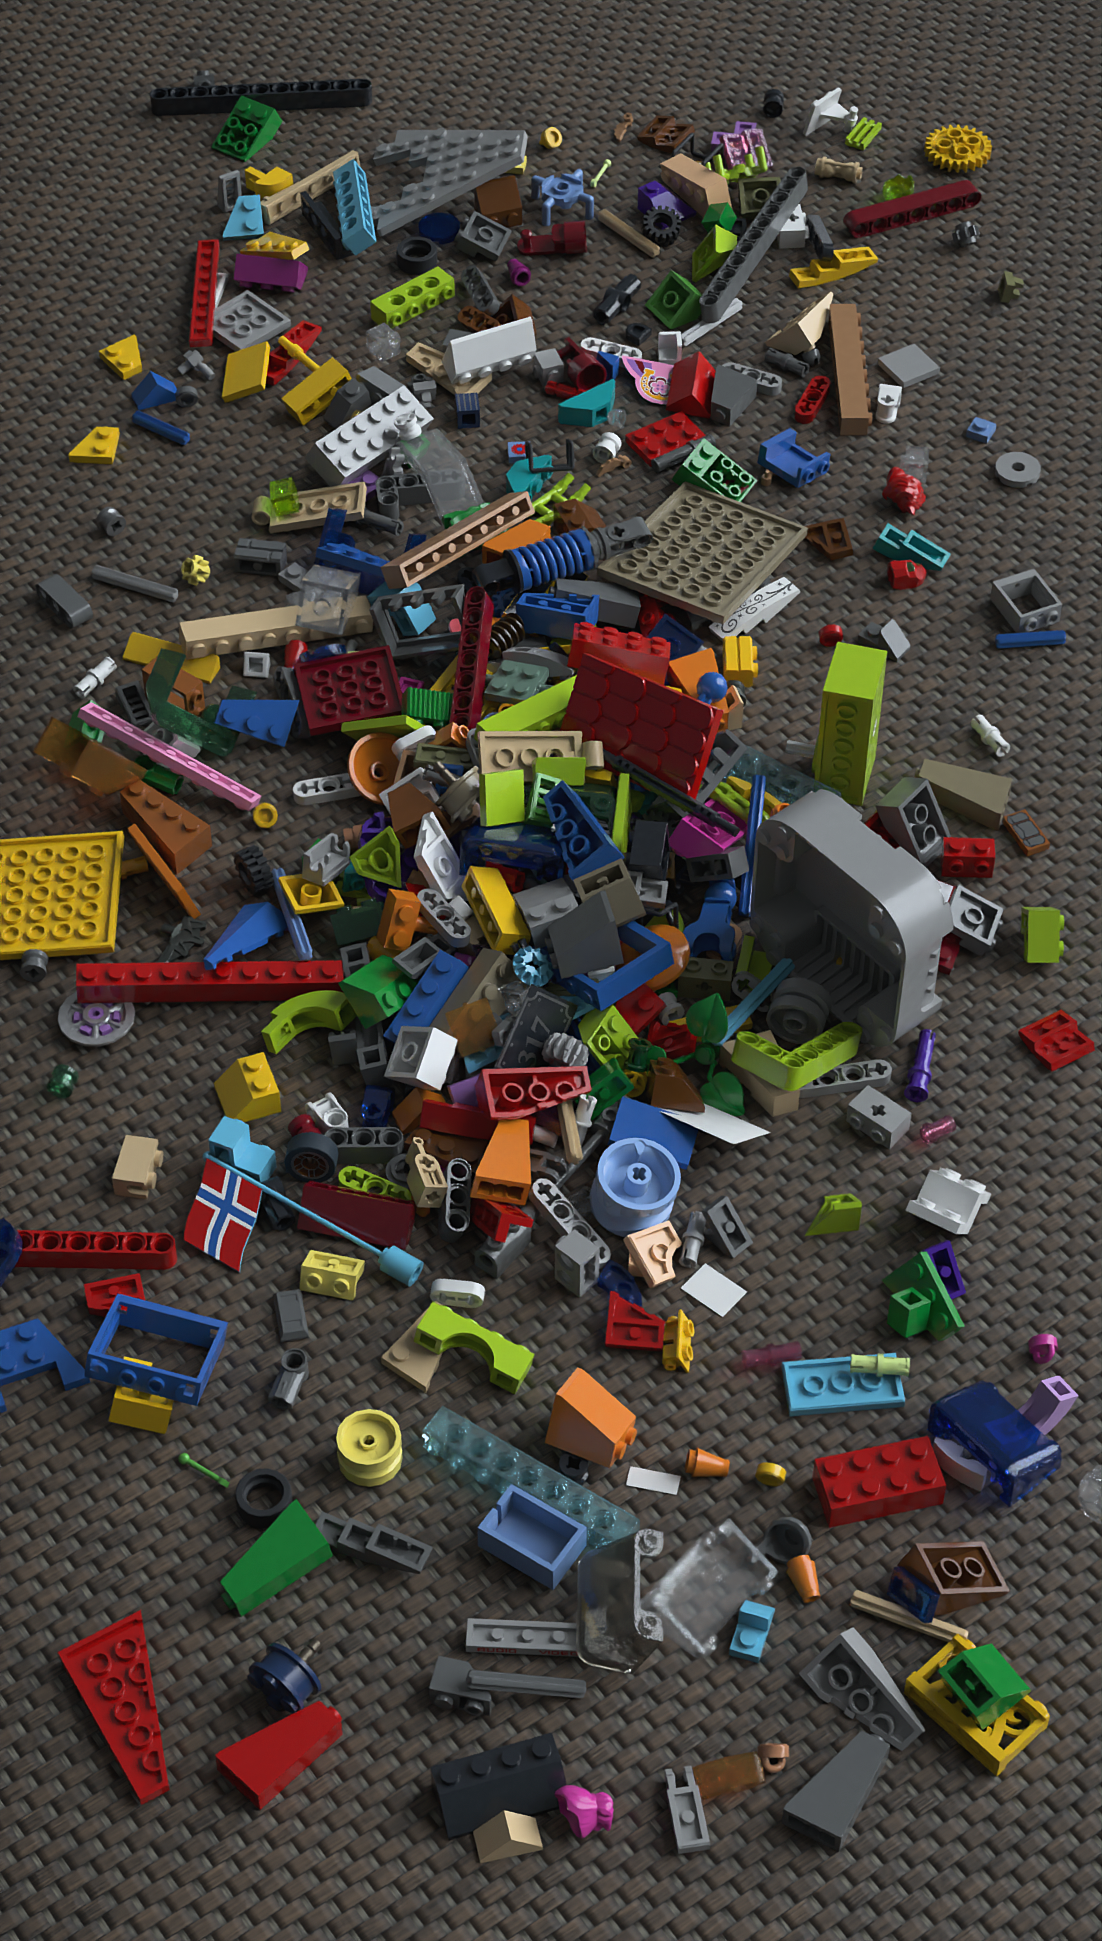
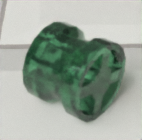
(62, 1081)

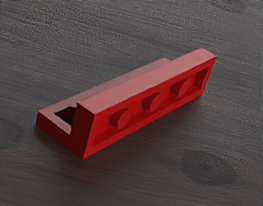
(496, 1216)

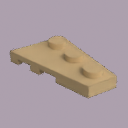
(412, 1360)

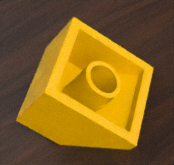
(248, 1089)

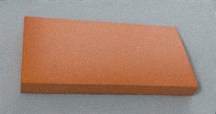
(163, 871)

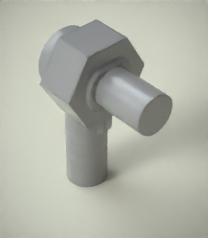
(194, 361)

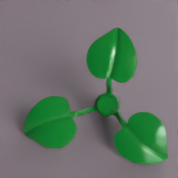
(710, 1022)

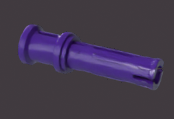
(919, 1074)

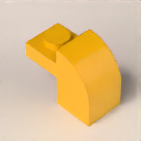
(268, 183)

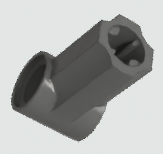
(289, 1379)

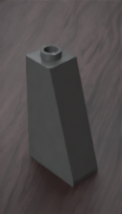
(616, 602)
(835, 1796)

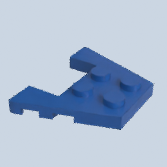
(33, 1350)

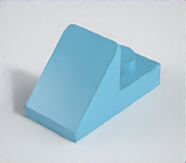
(751, 1631)

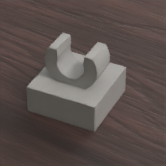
(424, 392)

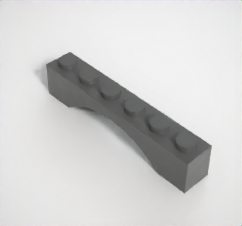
(371, 1046)

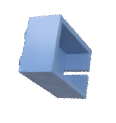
(532, 1536)

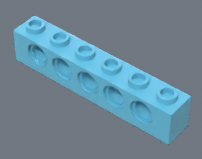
(354, 207)

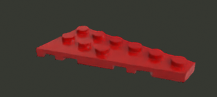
(118, 1691)

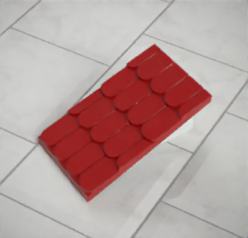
(643, 723)

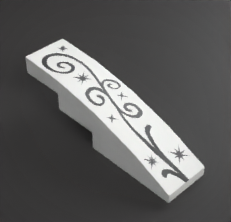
(759, 606)

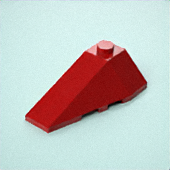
(523, 1091)

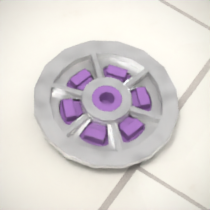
(95, 1022)

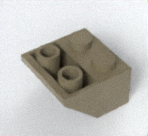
(619, 889)

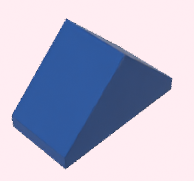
(153, 391)

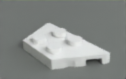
(438, 859)

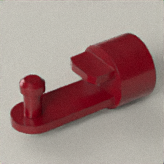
(565, 238)
(584, 369)

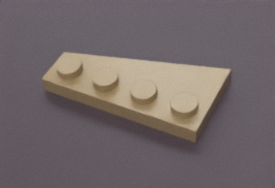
(430, 363)

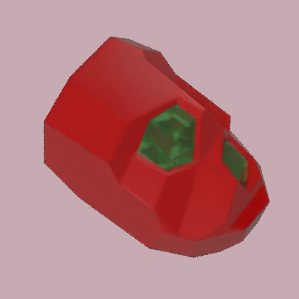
(905, 574)

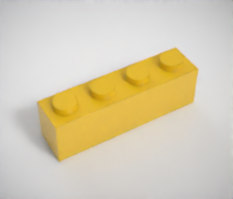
(494, 908)

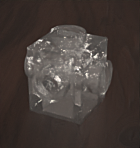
(383, 342)

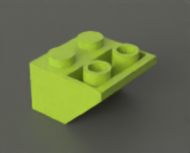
(606, 1035)

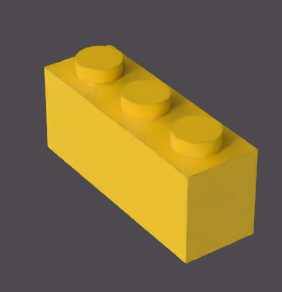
(316, 391)

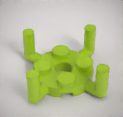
(741, 171)

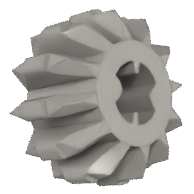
(564, 1051)

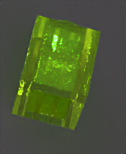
(284, 496)

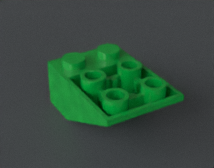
(247, 129)
(710, 469)

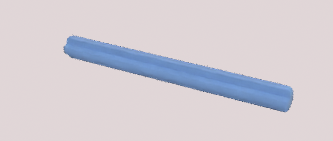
(293, 920)

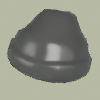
(785, 1540)

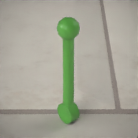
(185, 1459)

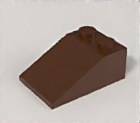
(956, 1571)

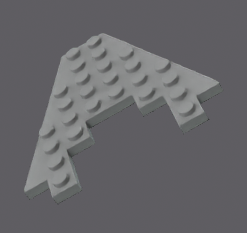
(454, 165)

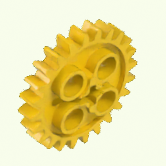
(957, 148)

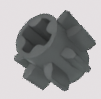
(965, 234)

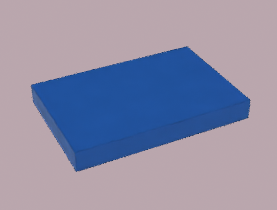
(646, 1122)

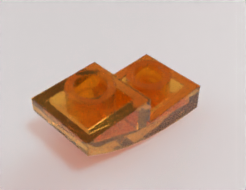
(729, 1773)

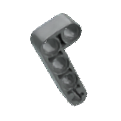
(399, 491)

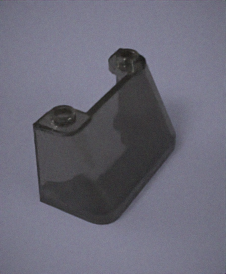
(609, 1618)

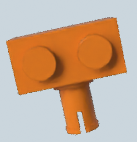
(401, 920)

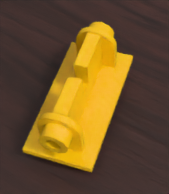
(679, 1333)

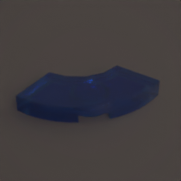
(618, 1279)

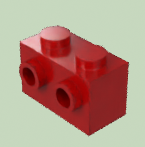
(967, 857)

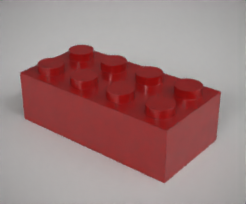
(629, 651)
(878, 1481)

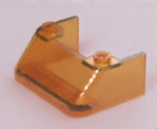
(87, 759)

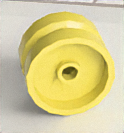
(369, 1447)

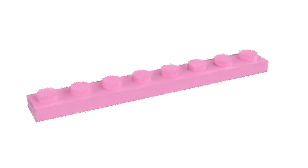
(163, 753)

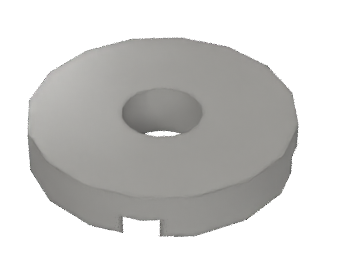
(1017, 460)

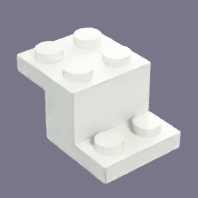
(949, 1200)

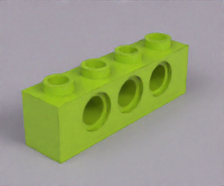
(413, 298)

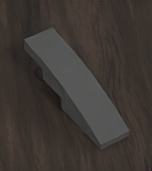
(374, 1545)

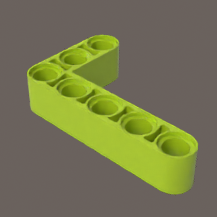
(801, 1065)

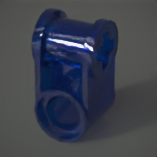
(377, 1105)

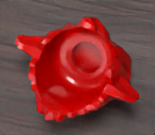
(904, 490)

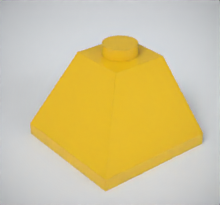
(309, 897)

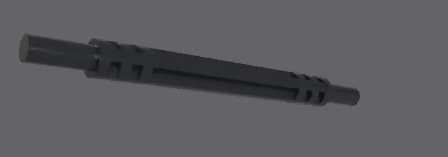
(670, 793)

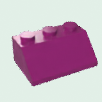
(269, 272)

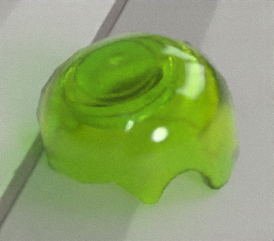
(898, 187)

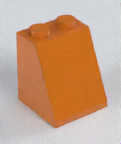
(520, 535)
(590, 1421)

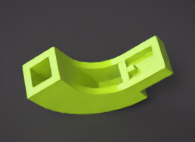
(305, 1012)

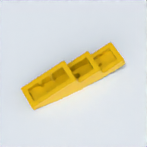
(843, 264)

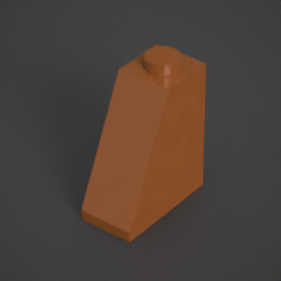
(407, 809)

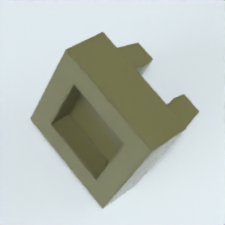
(1007, 287)

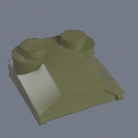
(754, 194)

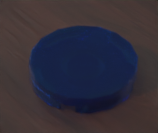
(439, 227)
(323, 652)

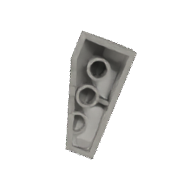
(858, 1683)

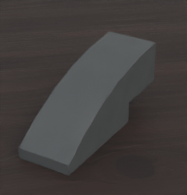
(419, 956)

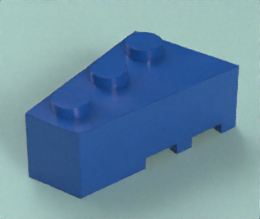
(555, 616)

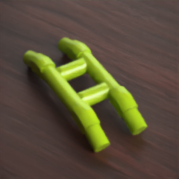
(555, 495)
(733, 801)

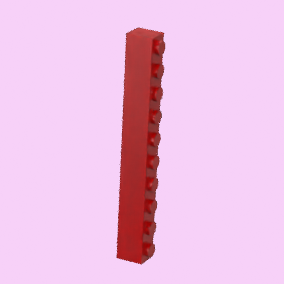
(194, 984)

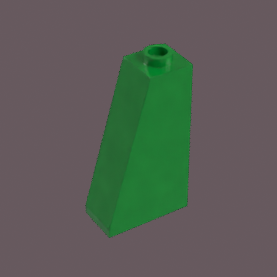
(275, 1560)

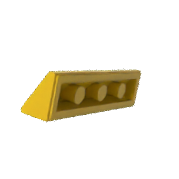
(143, 649)

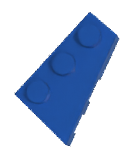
(258, 718)

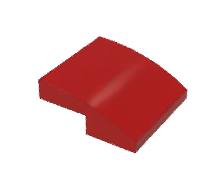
(1056, 1040)

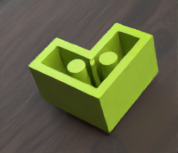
(1042, 934)

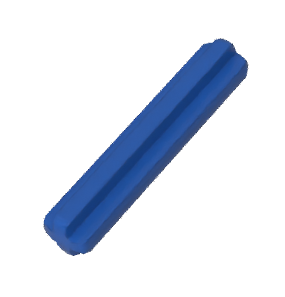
(160, 427)
(1030, 639)

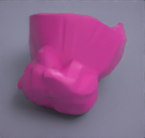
(585, 1809)

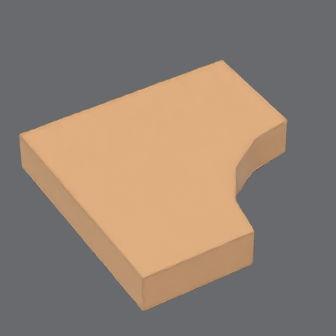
(653, 1252)

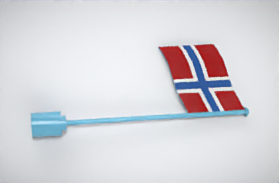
(229, 1208)

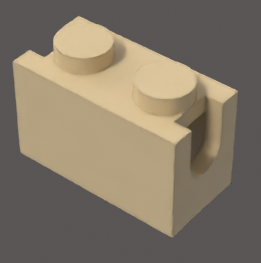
(137, 1167)

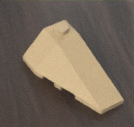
(804, 329)

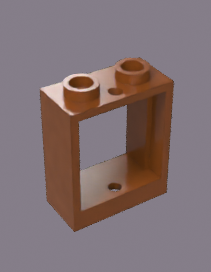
(186, 685)

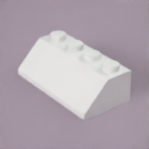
(490, 351)

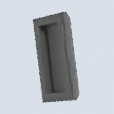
(290, 1315)

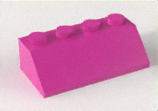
(697, 838)

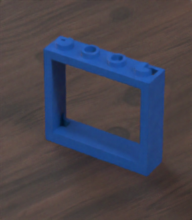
(654, 959)
(160, 1321)

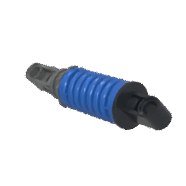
(560, 556)

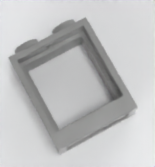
(1028, 583)

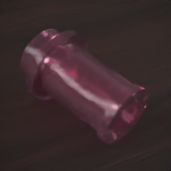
(933, 1131)

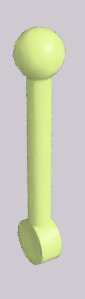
(607, 163)

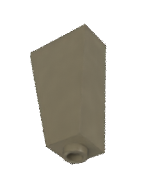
(968, 791)

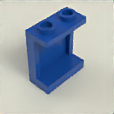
(791, 461)

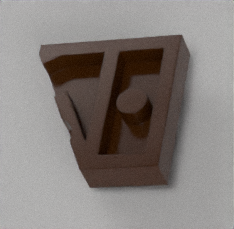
(830, 538)

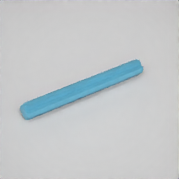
(757, 996)

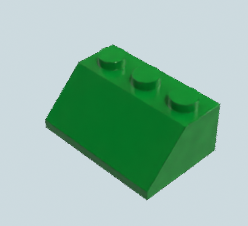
(377, 990)

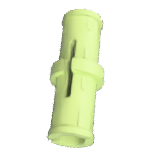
(879, 1365)

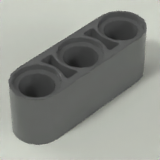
(64, 601)
(366, 1144)
(455, 1212)

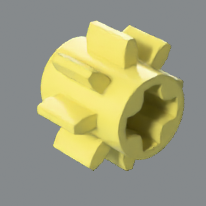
(195, 570)

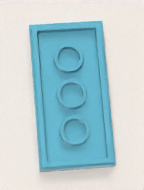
(829, 1387)

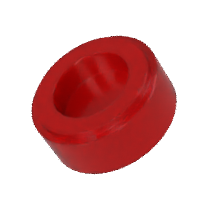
(830, 635)

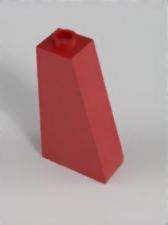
(277, 1754)

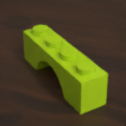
(445, 1329)

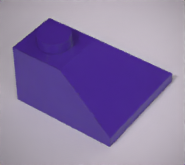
(655, 195)

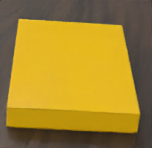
(246, 372)

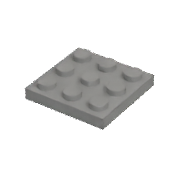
(247, 321)

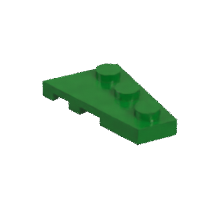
(923, 1277)

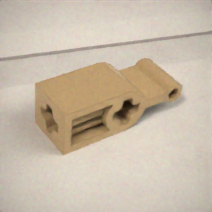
(425, 1176)

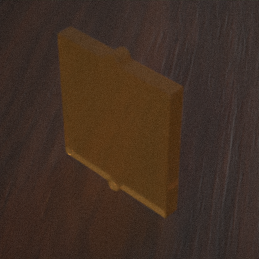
(472, 1026)

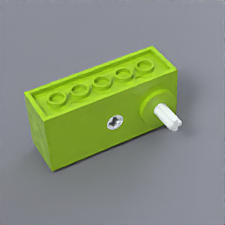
(848, 721)

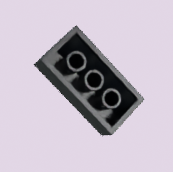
(507, 1778)

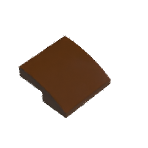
(664, 133)

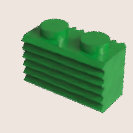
(427, 706)

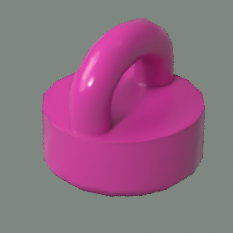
(1042, 1345)

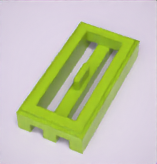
(860, 131)

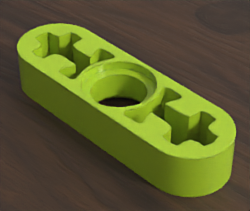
(369, 1180)

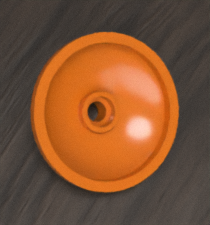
(370, 755)
(680, 952)

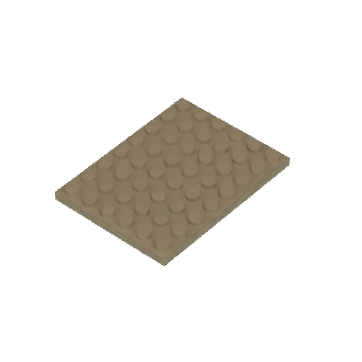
(705, 553)

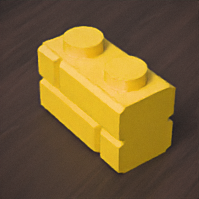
(738, 659)

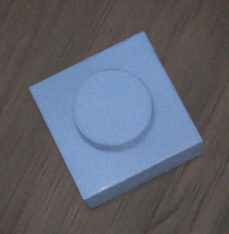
(981, 430)

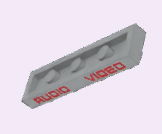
(521, 1637)

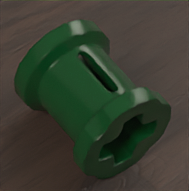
(638, 1055)

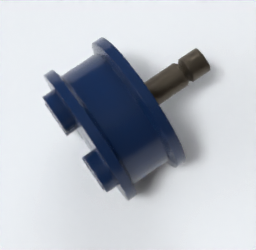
(286, 1676)

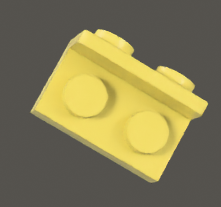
(331, 1274)

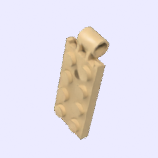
(313, 507)
(519, 748)

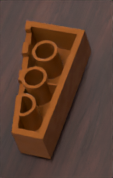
(166, 825)

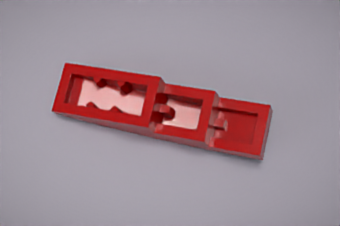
(279, 361)
(462, 1120)

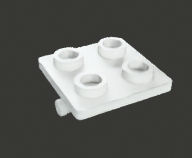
(828, 108)

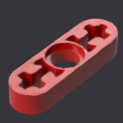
(812, 406)

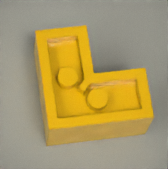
(140, 1408)

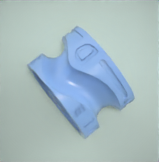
(634, 1186)

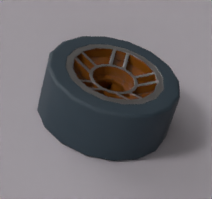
(311, 1157)

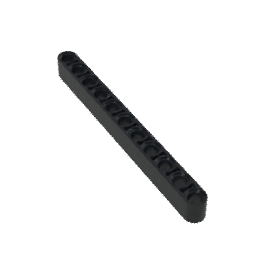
(276, 95)

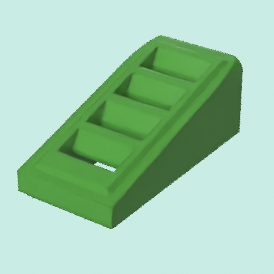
(535, 815)

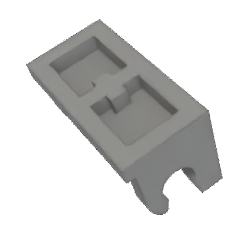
(325, 860)

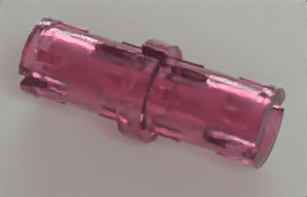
(771, 1354)

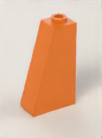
(686, 672)
(505, 1166)

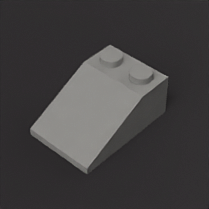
(544, 906)

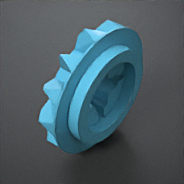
(528, 973)

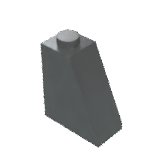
(731, 394)

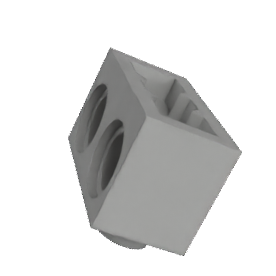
(576, 1262)

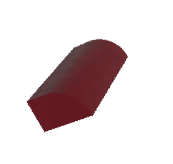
(361, 1213)

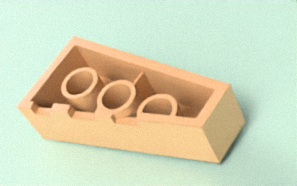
(695, 183)

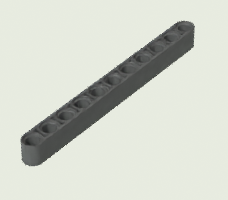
(753, 245)

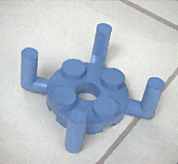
(561, 192)

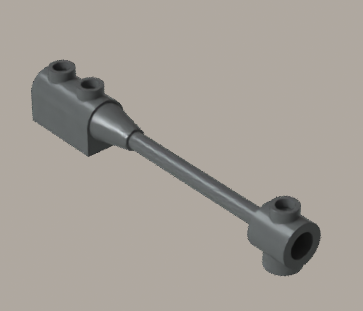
(518, 1236)

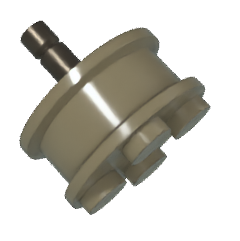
(461, 793)

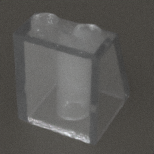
(327, 599)

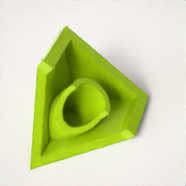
(380, 858)
(837, 1215)

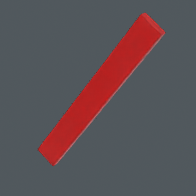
(204, 293)

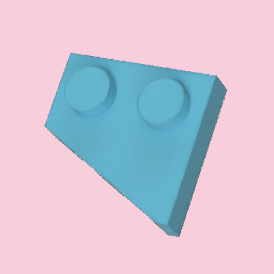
(245, 219)

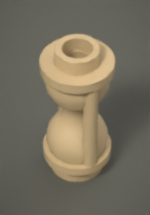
(830, 168)

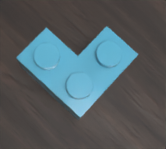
(408, 620)
(233, 1146)

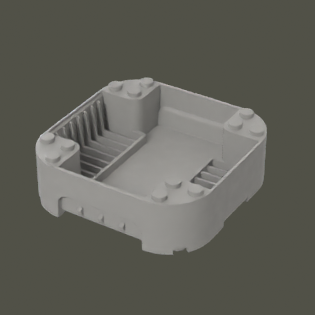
(841, 891)

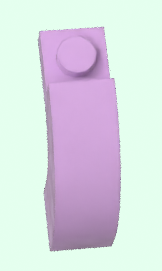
(1049, 1403)

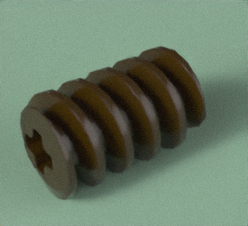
(505, 635)

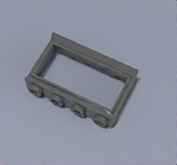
(424, 645)
(726, 752)

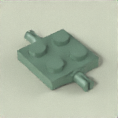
(516, 682)

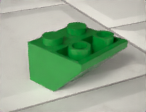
(983, 1683)

